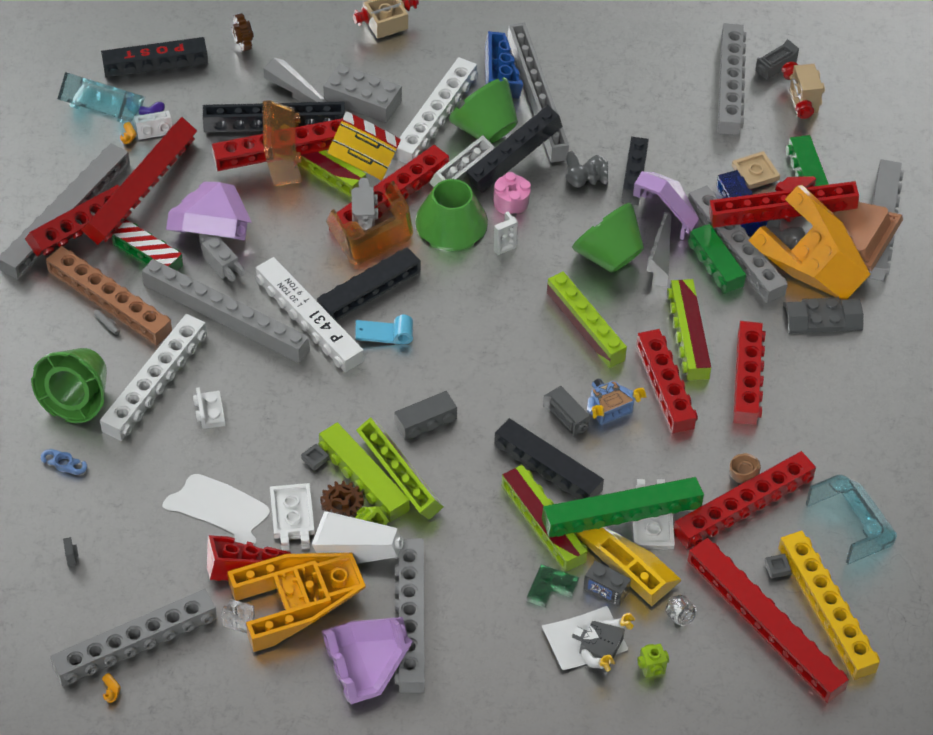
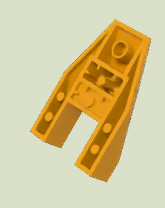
(824, 256)
(307, 586)

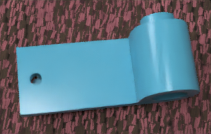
(396, 333)

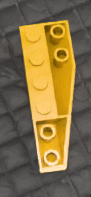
(647, 572)

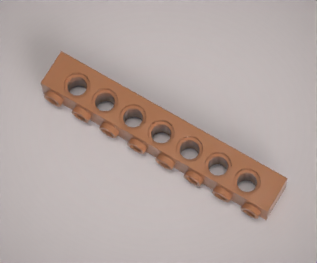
(109, 295)

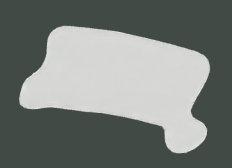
(219, 505)

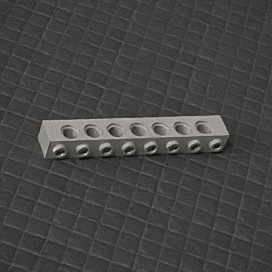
(731, 79)
(758, 269)
(413, 550)
(122, 636)

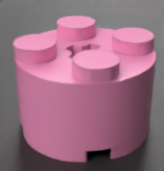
(511, 193)

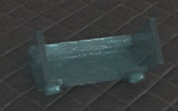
(100, 97)
(876, 527)

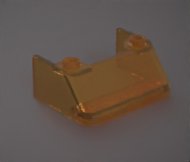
(280, 142)
(364, 245)

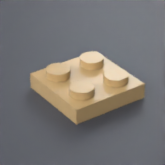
(756, 170)

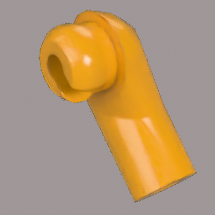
(129, 135)
(113, 688)

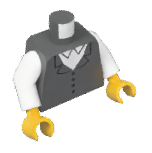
(602, 640)

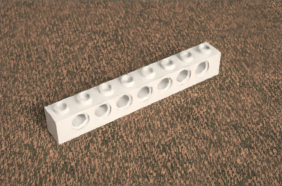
(436, 110)
(153, 377)

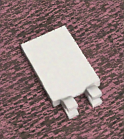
(292, 514)
(654, 532)

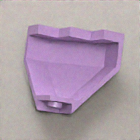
(673, 196)
(211, 211)
(366, 654)

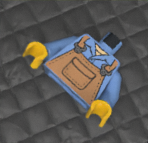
(612, 400)

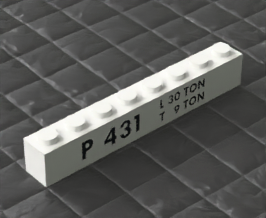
(309, 315)

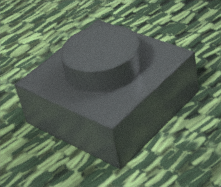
(315, 457)
(70, 551)
(777, 566)

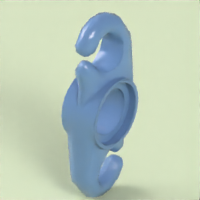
(58, 455)

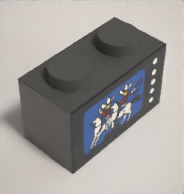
(607, 583)

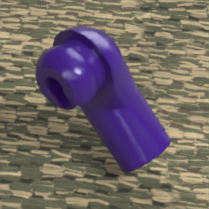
(156, 107)

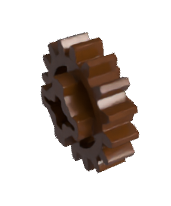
(242, 32)
(342, 499)

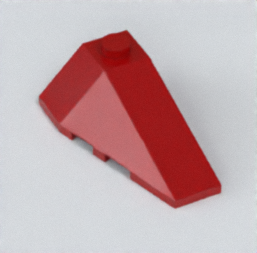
(228, 555)

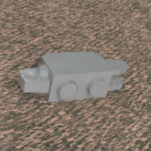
(363, 205)
(220, 257)

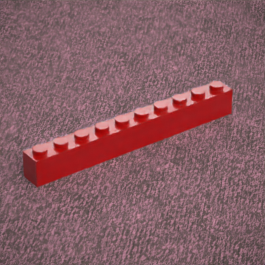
(139, 181)
(768, 620)

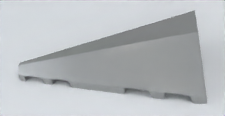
(284, 75)
(659, 258)

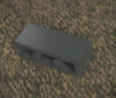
(425, 415)

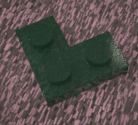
(549, 581)

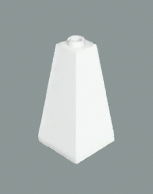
(351, 535)

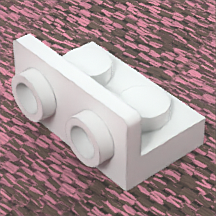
(153, 124)
(505, 235)
(210, 409)

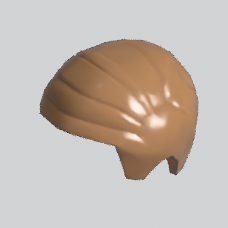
(744, 467)

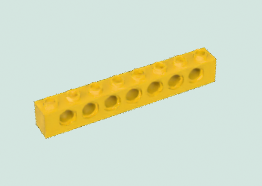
(857, 665)

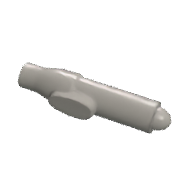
(108, 322)

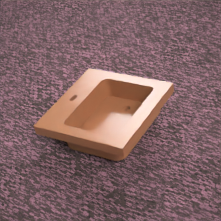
(870, 229)

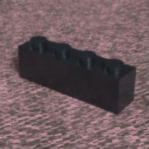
(635, 165)

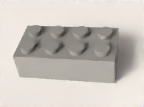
(363, 93)

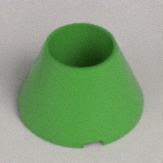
(487, 112)
(451, 217)
(613, 240)
(70, 384)

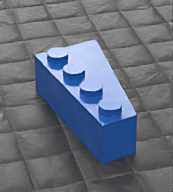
(500, 62)

